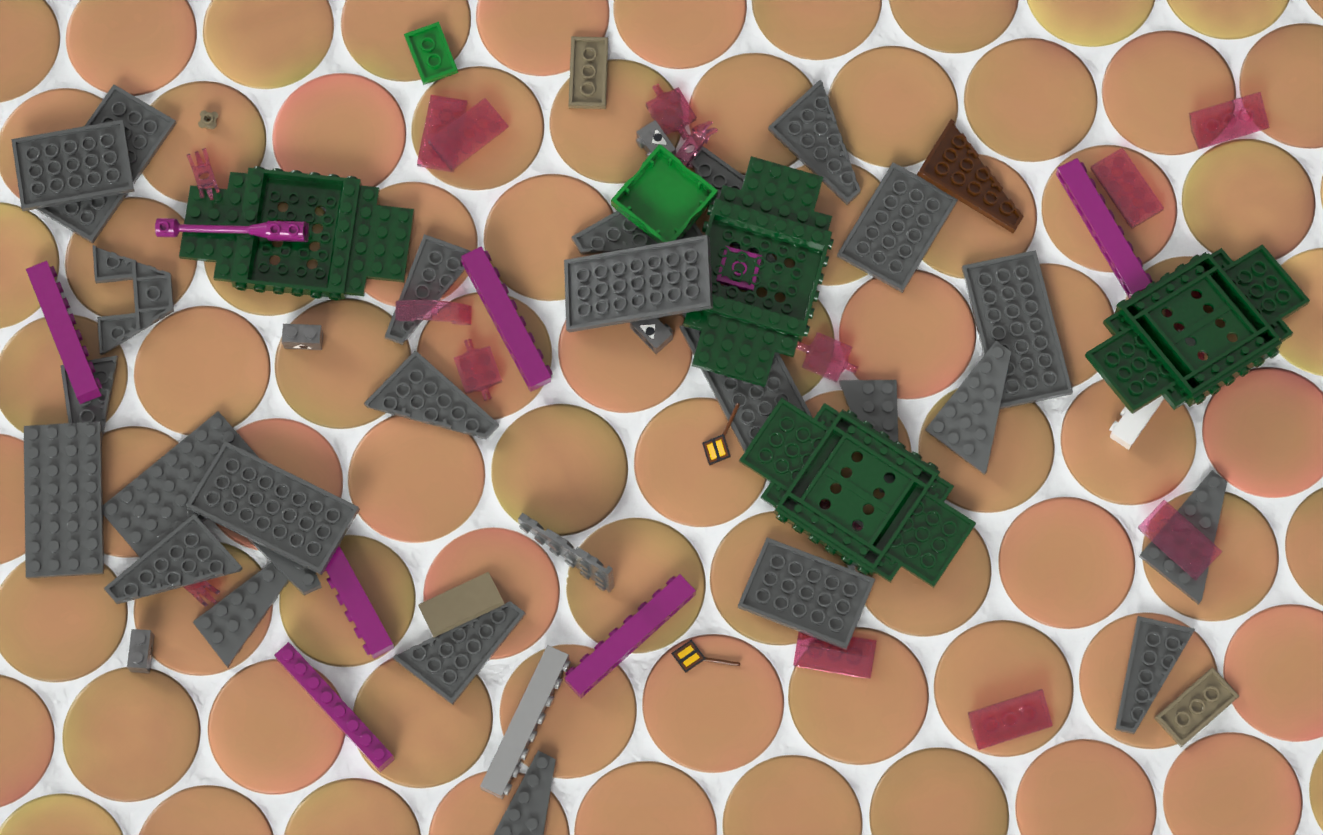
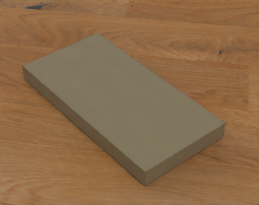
(588, 72)
(461, 604)
(1196, 707)

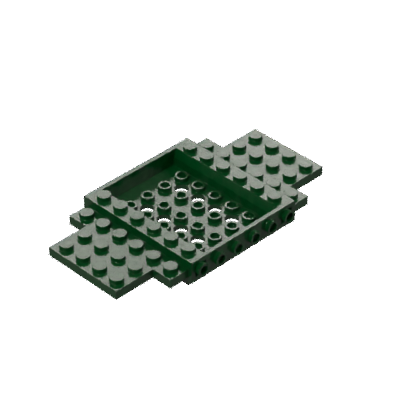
(774, 217)
(355, 243)
(1153, 359)
(908, 525)

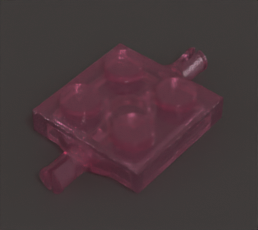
(671, 111)
(827, 357)
(477, 370)

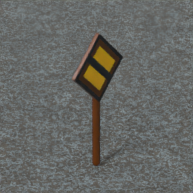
(717, 448)
(690, 656)

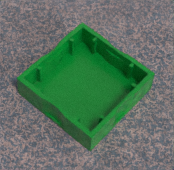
(664, 197)

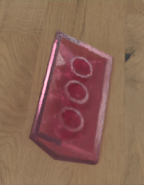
(1228, 120)
(826, 657)
(1009, 719)

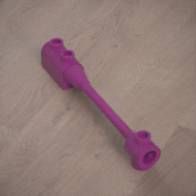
(272, 230)

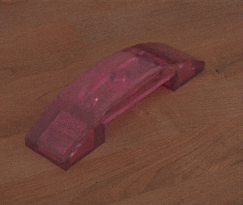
(433, 310)

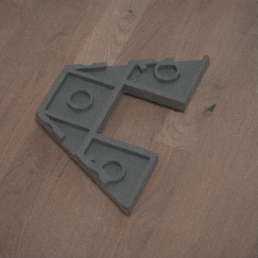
(151, 297)

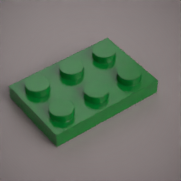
(431, 53)

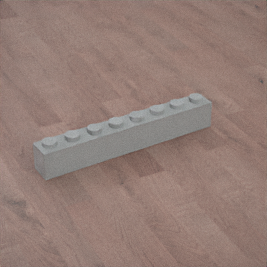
(525, 721)

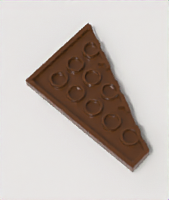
(960, 173)

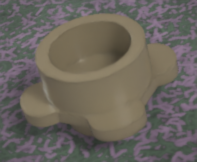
(203, 123)

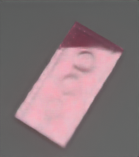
(440, 114)
(468, 134)
(1127, 188)
(1179, 539)

